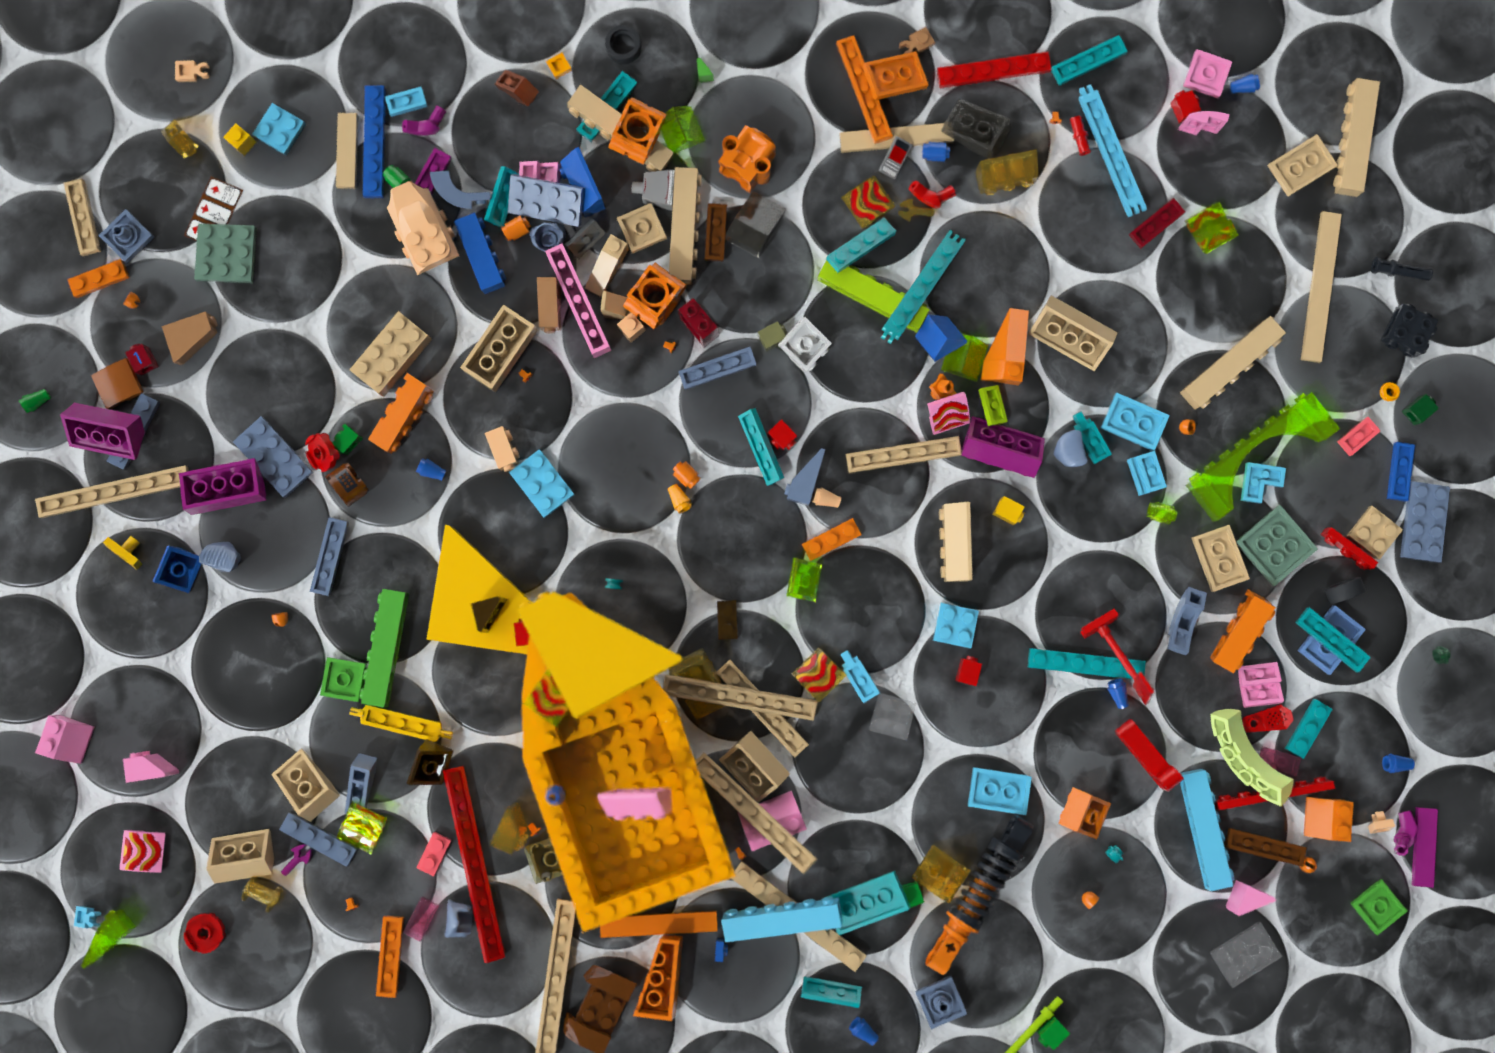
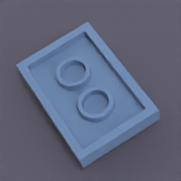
(1321, 655)

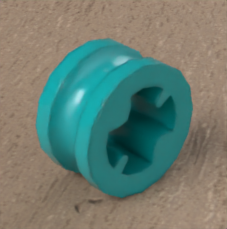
(613, 583)

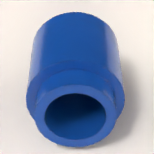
(935, 151)

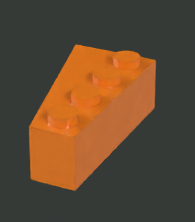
(401, 414)
(661, 985)

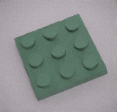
(225, 253)
(1276, 545)

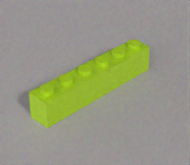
(868, 292)

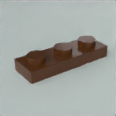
(715, 232)

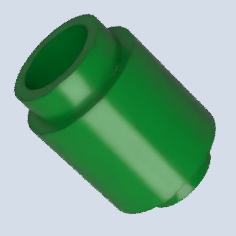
(395, 176)

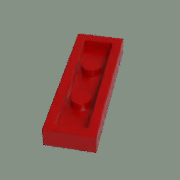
(1348, 549)

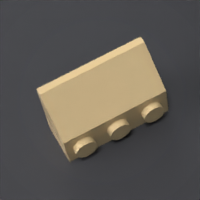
(754, 767)
(240, 856)

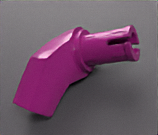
(425, 127)
(1406, 833)

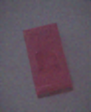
(1281, 761)
(421, 919)

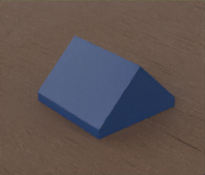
(939, 336)
(177, 569)

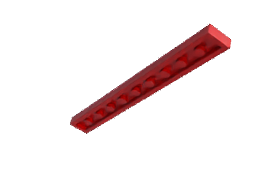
(474, 864)

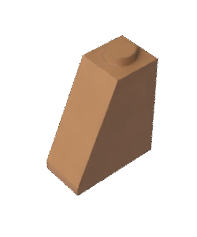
(549, 304)
(189, 335)

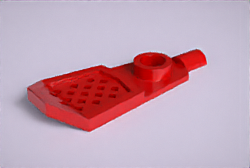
(1262, 720)

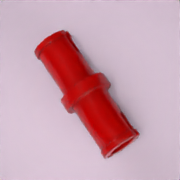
(1080, 135)

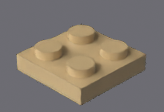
(641, 228)
(1374, 532)

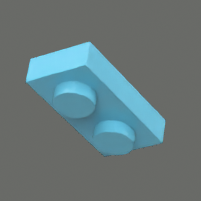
(406, 101)

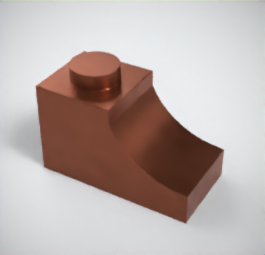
(517, 87)

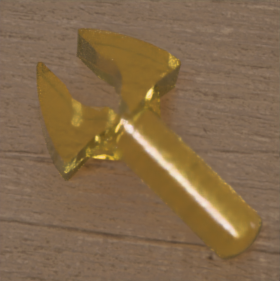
(914, 210)

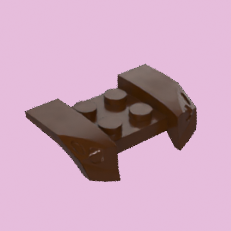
(599, 1009)

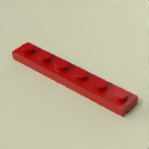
(993, 69)
(1247, 798)

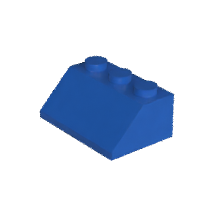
(577, 172)

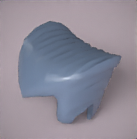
(547, 235)
(1070, 449)
(220, 556)
(458, 919)

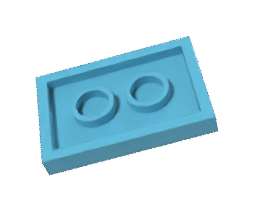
(1135, 421)
(541, 483)
(999, 791)

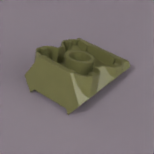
(543, 861)

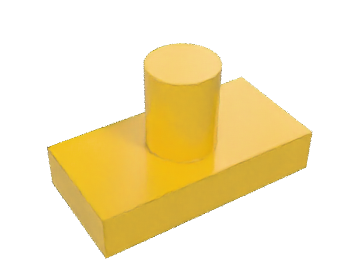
(125, 550)

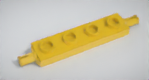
(401, 723)

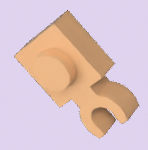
(189, 70)

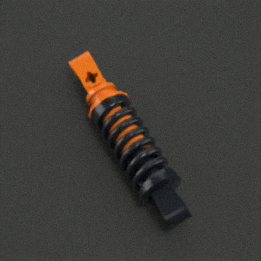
(967, 916)

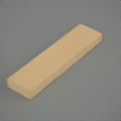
(347, 150)
(82, 217)

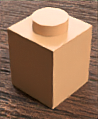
(631, 327)

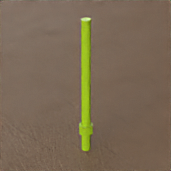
(1046, 1013)

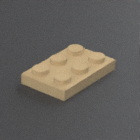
(1302, 165)
(1220, 558)

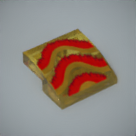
(868, 201)
(819, 674)

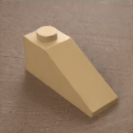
(607, 265)

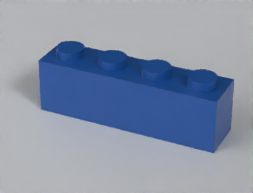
(479, 253)

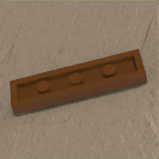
(1265, 847)

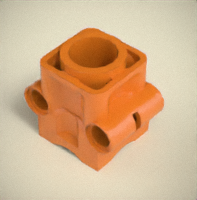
(641, 115)
(749, 155)
(654, 279)

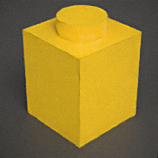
(239, 139)
(1009, 511)

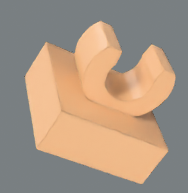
(1380, 824)

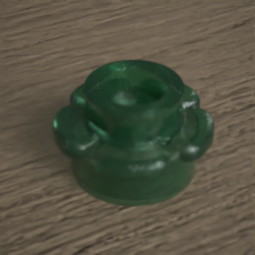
(1441, 655)

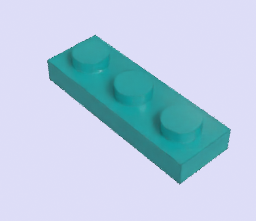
(499, 200)
(1308, 728)
(831, 992)

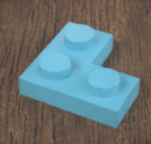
(1256, 477)

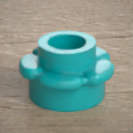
(1114, 853)

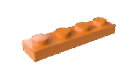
(390, 956)

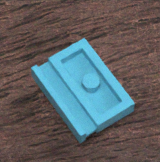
(1146, 473)

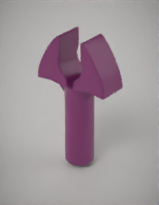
(296, 859)

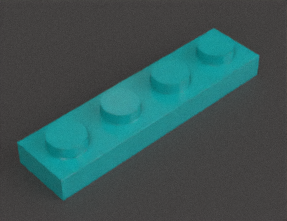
(1089, 60)
(614, 97)
(860, 245)
(761, 446)
(1332, 639)

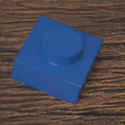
(721, 949)

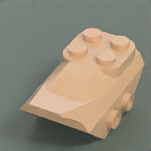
(421, 227)

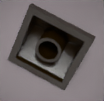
(486, 612)
(429, 764)

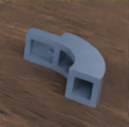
(449, 192)
(1184, 620)

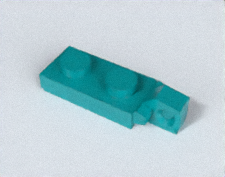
(1091, 437)

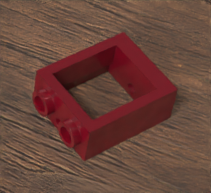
(701, 327)

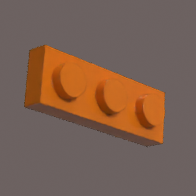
(98, 278)
(831, 539)

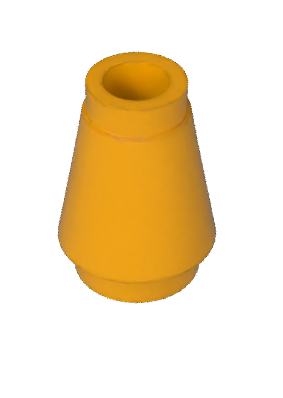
(679, 499)

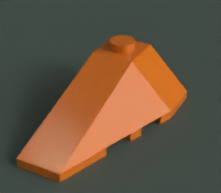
(1007, 353)

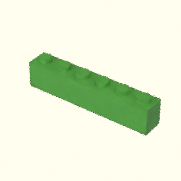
(385, 648)

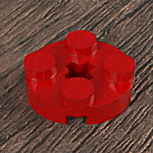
(327, 458)
(209, 922)

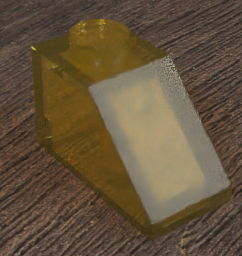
(179, 139)

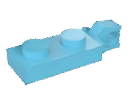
(859, 677)

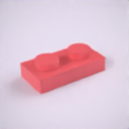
(1358, 436)
(434, 854)

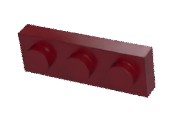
(1157, 223)

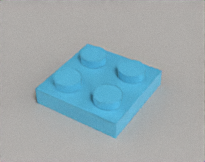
(279, 129)
(955, 625)

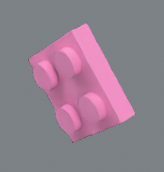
(1207, 73)

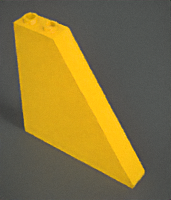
(466, 578)
(589, 653)

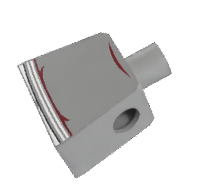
(656, 188)

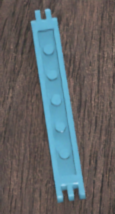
(1111, 151)

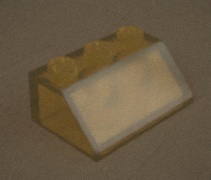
(1007, 172)
(511, 831)

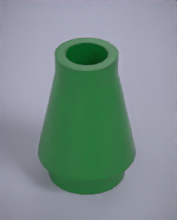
(33, 401)

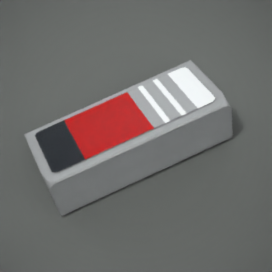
(895, 157)

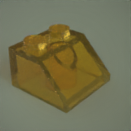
(941, 874)

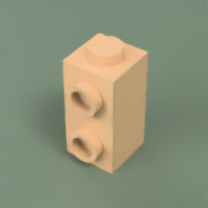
(502, 449)

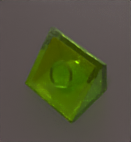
(681, 129)
(967, 359)
(803, 580)

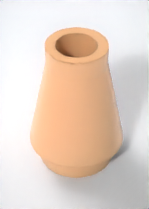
(825, 498)

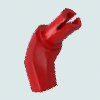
(930, 197)

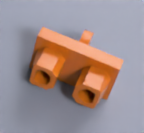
(942, 388)

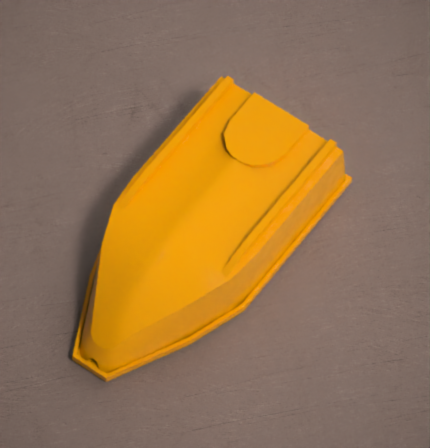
(623, 744)

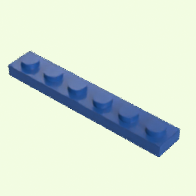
(374, 142)

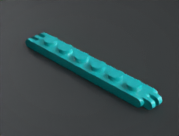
(922, 287)

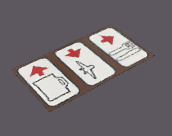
(214, 206)

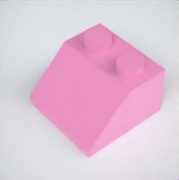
(64, 739)
(147, 766)

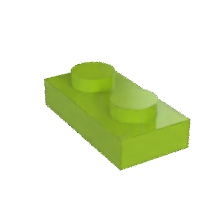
(993, 405)

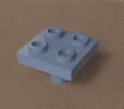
(126, 236)
(940, 1002)

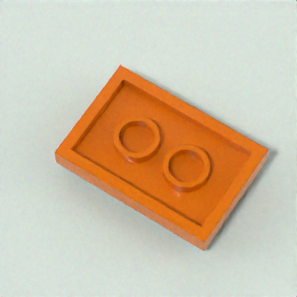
(895, 75)

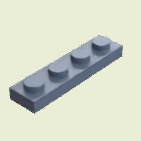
(717, 368)
(146, 409)
(329, 556)
(318, 839)

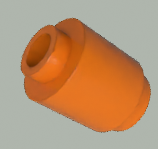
(516, 228)
(686, 474)

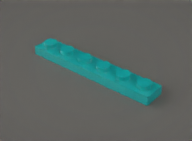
(1081, 663)

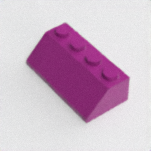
(103, 430)
(1003, 447)
(222, 487)

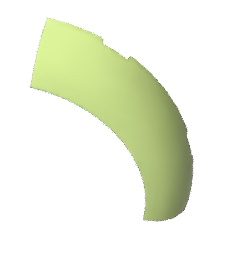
(1245, 760)

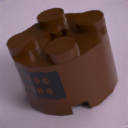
(346, 484)

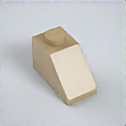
(612, 306)

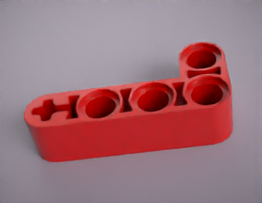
(1152, 761)

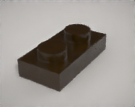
(727, 620)

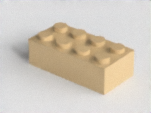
(499, 348)
(390, 354)

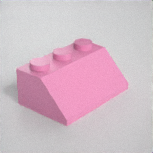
(637, 802)
(784, 811)

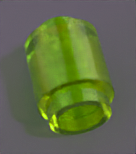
(1162, 512)

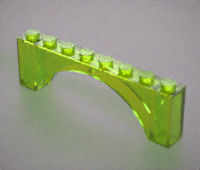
(1215, 484)

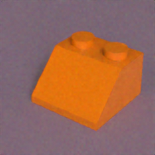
(1084, 813)
(1328, 819)

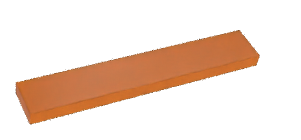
(870, 107)
(661, 924)

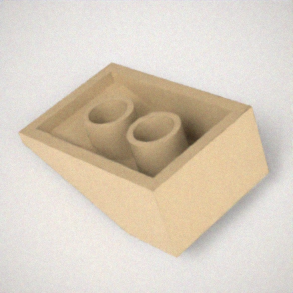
(305, 785)

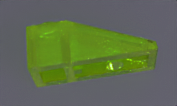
(108, 934)

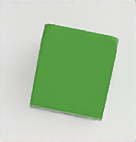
(704, 72)

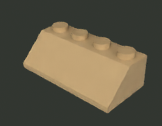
(1073, 333)
(956, 542)

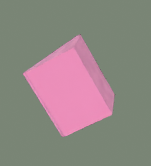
(1246, 898)

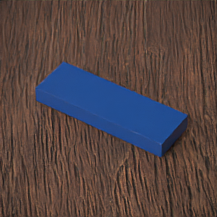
(1401, 471)

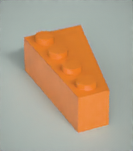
(1243, 631)

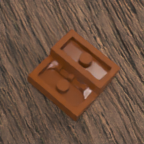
(117, 383)

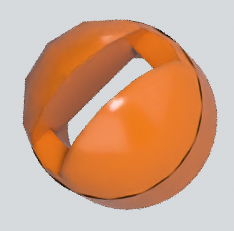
(131, 299)
(1187, 427)
(280, 619)
(1307, 869)
(1089, 899)

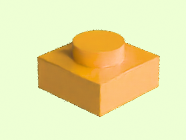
(558, 65)

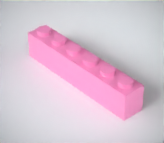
(578, 300)

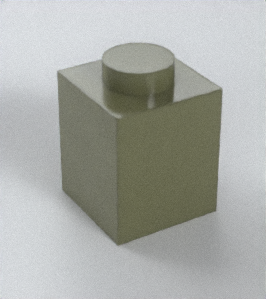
(772, 335)

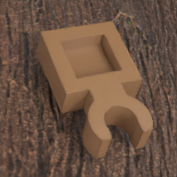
(918, 41)

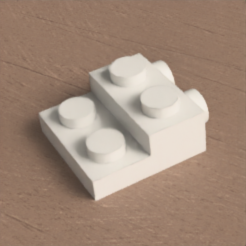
(805, 344)

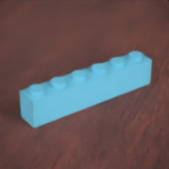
(1206, 830)
(782, 919)

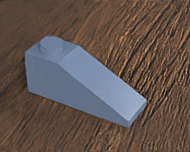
(803, 483)
(361, 780)

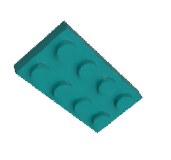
(871, 902)

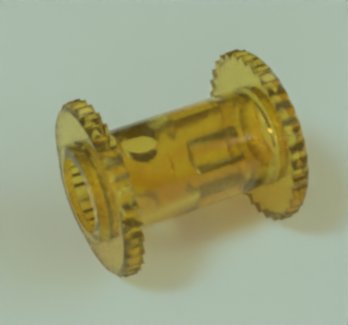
(261, 893)

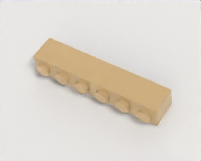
(605, 118)
(1357, 137)
(683, 224)
(1232, 363)

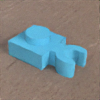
(86, 917)

